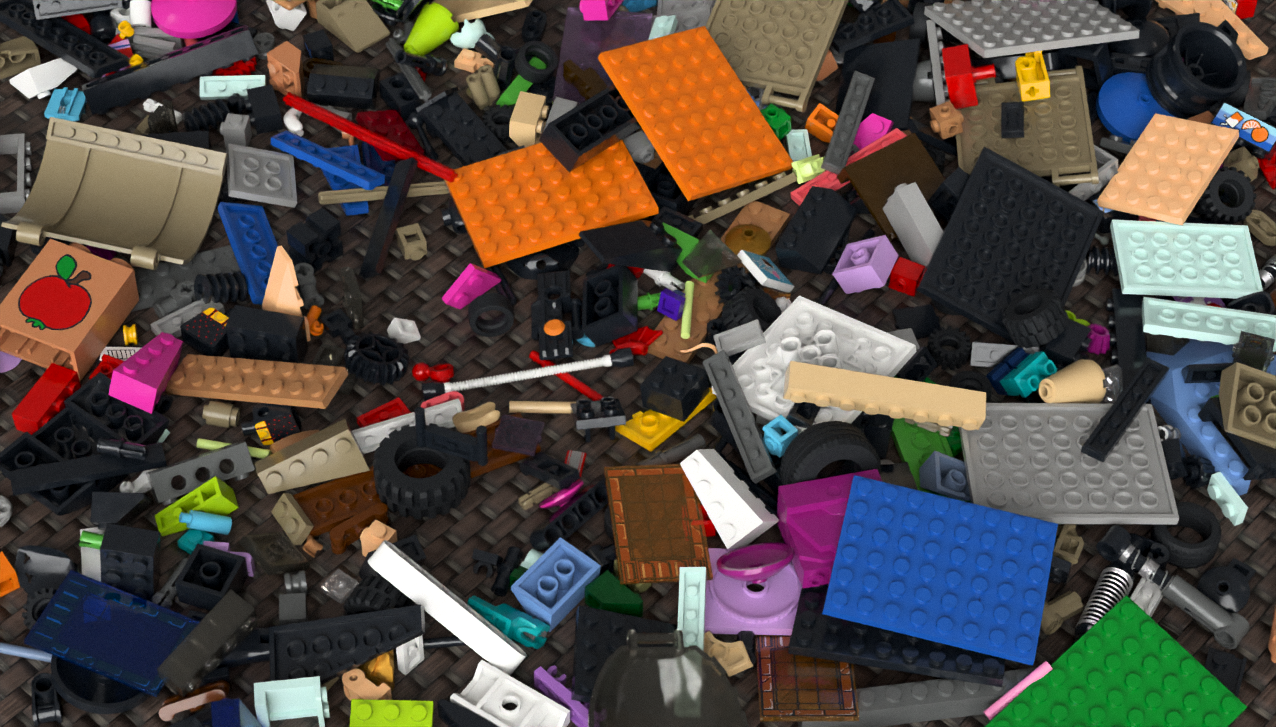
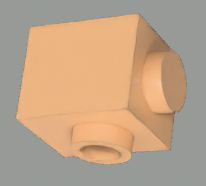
(374, 535)

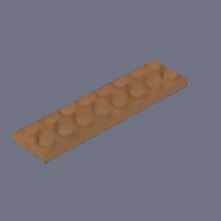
(256, 381)

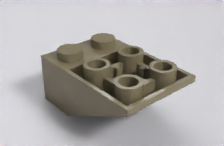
(351, 22)

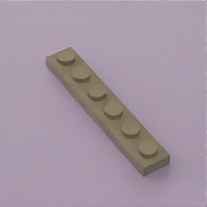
(744, 197)

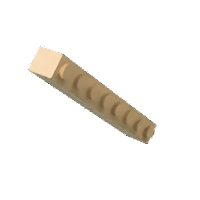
(884, 395)

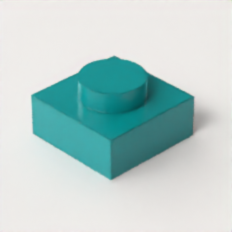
(192, 538)

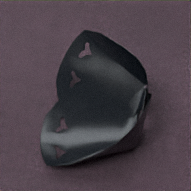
(561, 253)
(46, 565)

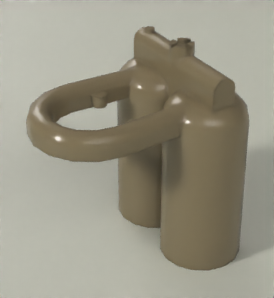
(483, 87)

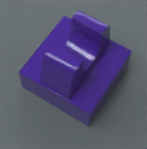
(671, 303)

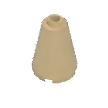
(1074, 384)

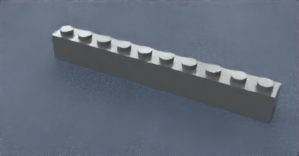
(924, 701)

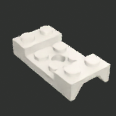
(494, 688)

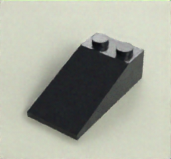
(634, 245)

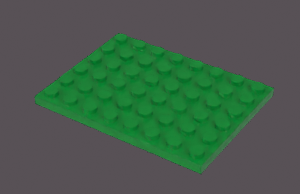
(1124, 676)

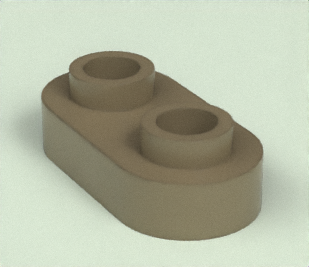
(1261, 227)

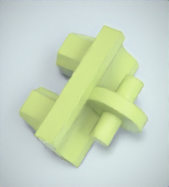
(808, 168)

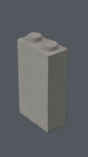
(913, 222)

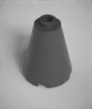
(924, 83)

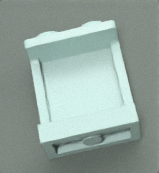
(291, 700)

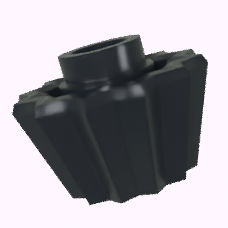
(1199, 471)

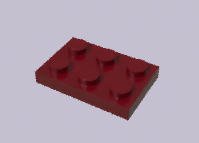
(391, 126)

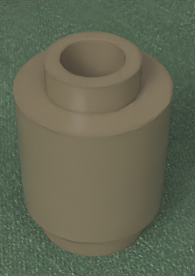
(221, 414)

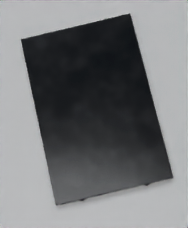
(894, 73)

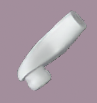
(292, 122)
(140, 485)

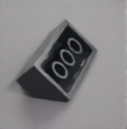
(815, 231)

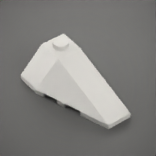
(42, 78)

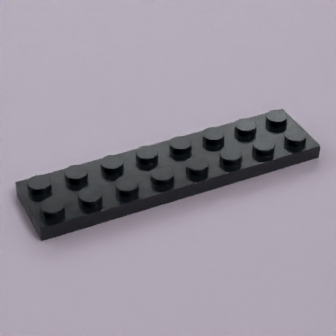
(62, 39)

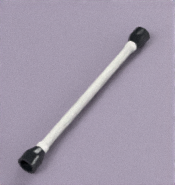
(620, 358)

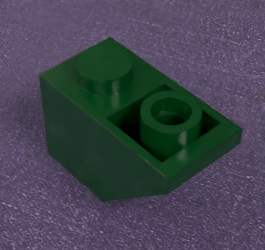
(610, 595)

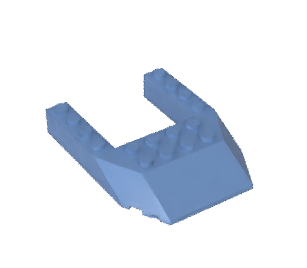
(1181, 402)

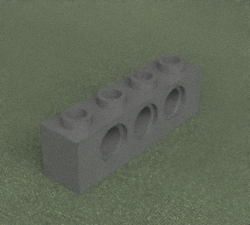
(161, 478)

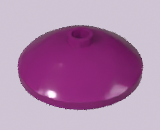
(755, 561)

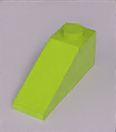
(210, 497)

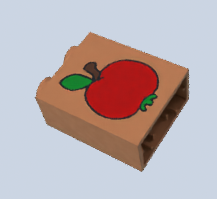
(66, 307)

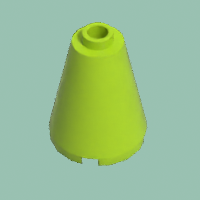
(430, 29)

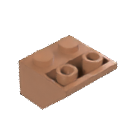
(286, 69)

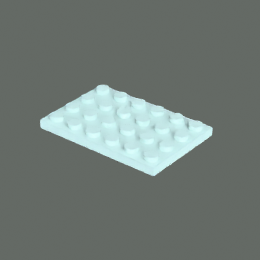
(1185, 259)

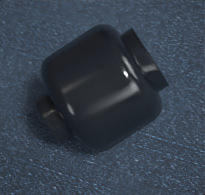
(103, 28)

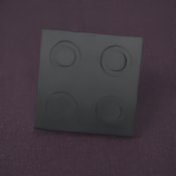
(597, 414)

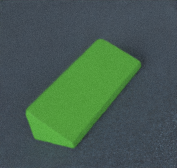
(519, 84)

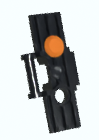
(547, 316)

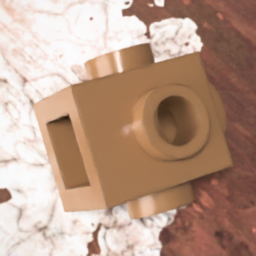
(946, 120)

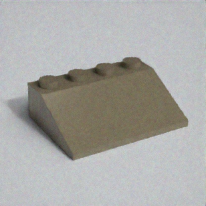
(1249, 403)

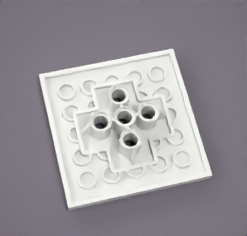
(817, 337)

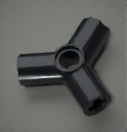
(501, 56)

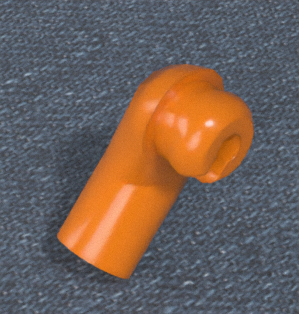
(314, 325)

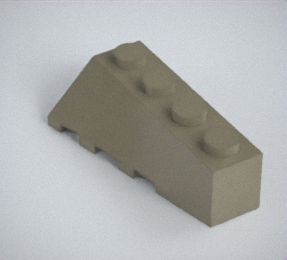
(18, 56)

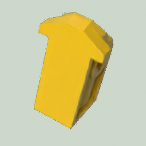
(1032, 77)

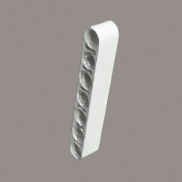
(446, 607)

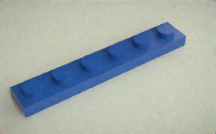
(328, 160)

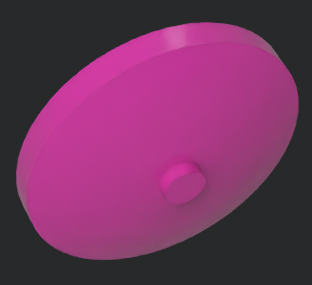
(192, 17)

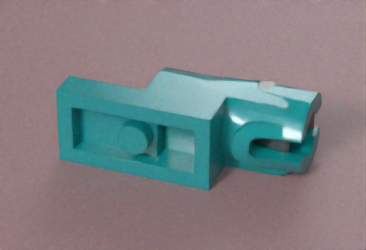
(512, 622)

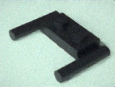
(451, 441)

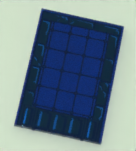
(109, 632)

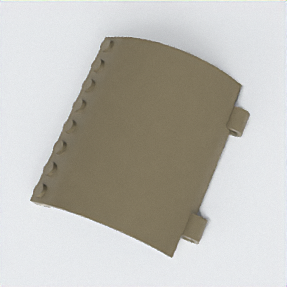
(122, 194)

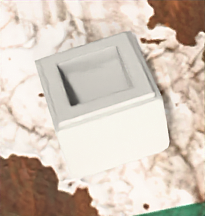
(403, 330)

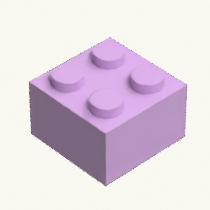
(865, 264)

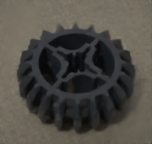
(376, 358)

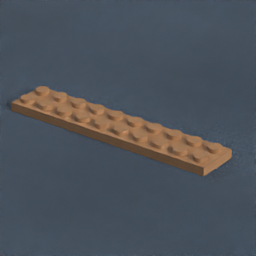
(705, 301)

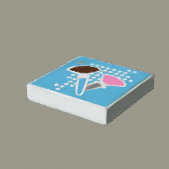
(765, 271)

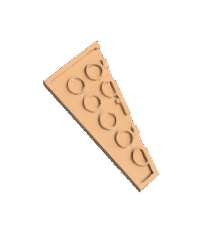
(1215, 13)

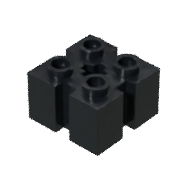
(315, 240)

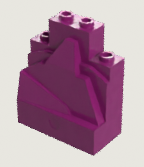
(812, 523)

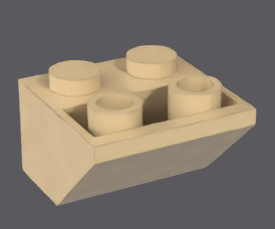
(528, 119)

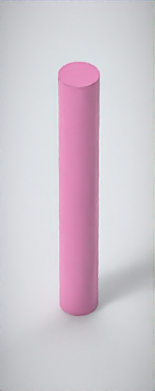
(1007, 698)

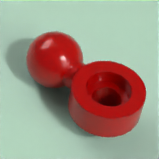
(439, 372)

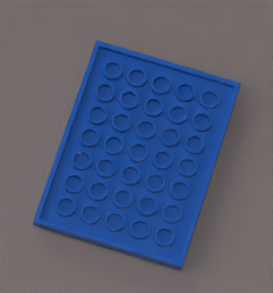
(941, 570)

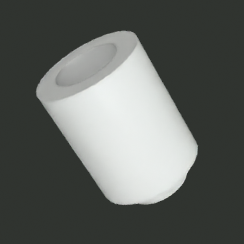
(140, 14)

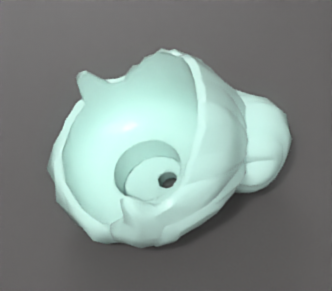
(470, 34)

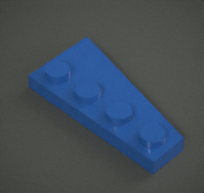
(339, 183)

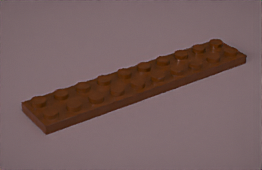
(349, 495)

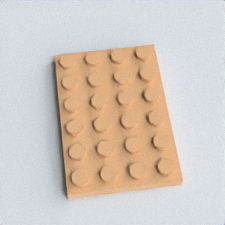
(1168, 168)

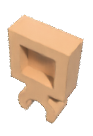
(471, 61)

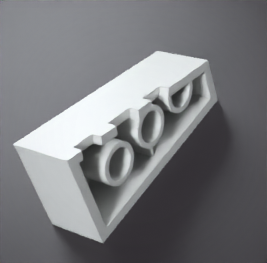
(728, 502)

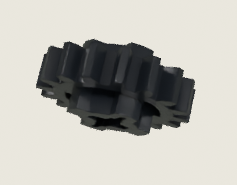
(731, 282)

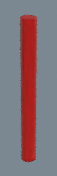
(568, 378)

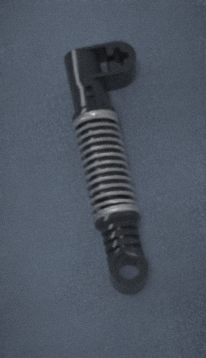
(1116, 583)

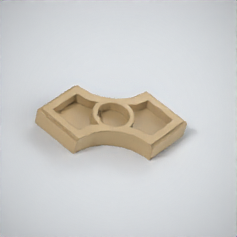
(731, 656)

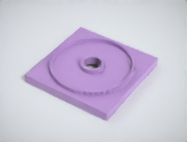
(736, 608)

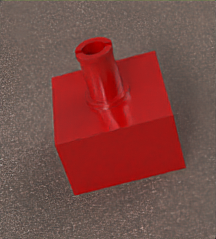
(962, 76)

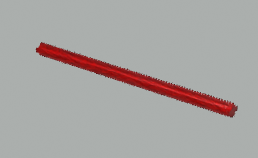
(368, 136)

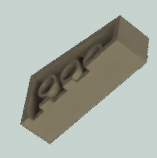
(314, 459)

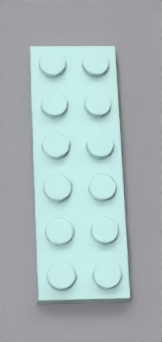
(1204, 321)

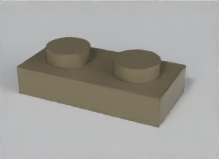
(292, 519)

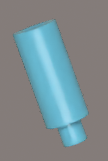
(206, 521)

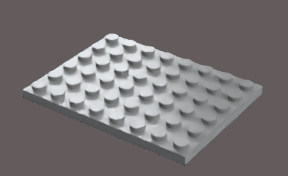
(1027, 26)
(1033, 466)

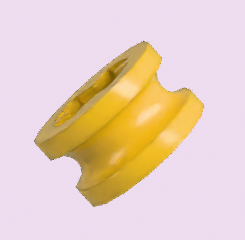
(130, 334)

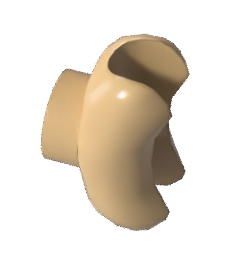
(471, 419)

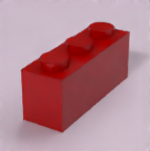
(45, 398)

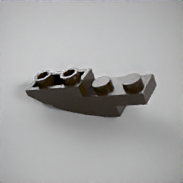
(587, 81)

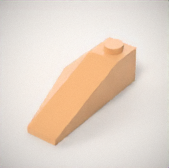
(281, 289)

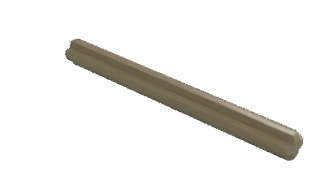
(379, 193)

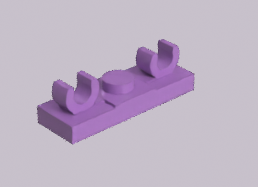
(556, 691)

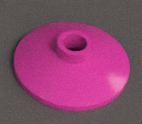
(562, 496)

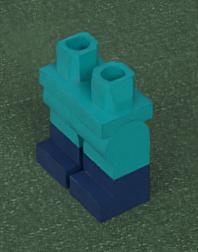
(1021, 373)

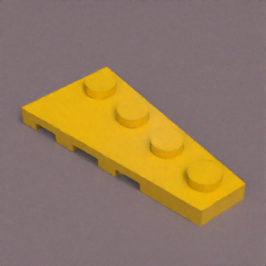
(653, 428)

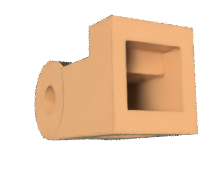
(359, 687)

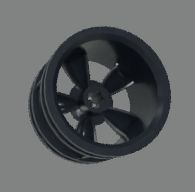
(1208, 75)

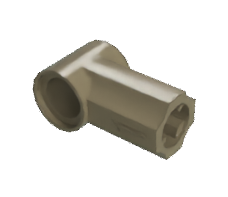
(1060, 610)

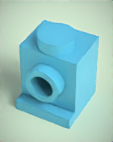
(774, 439)

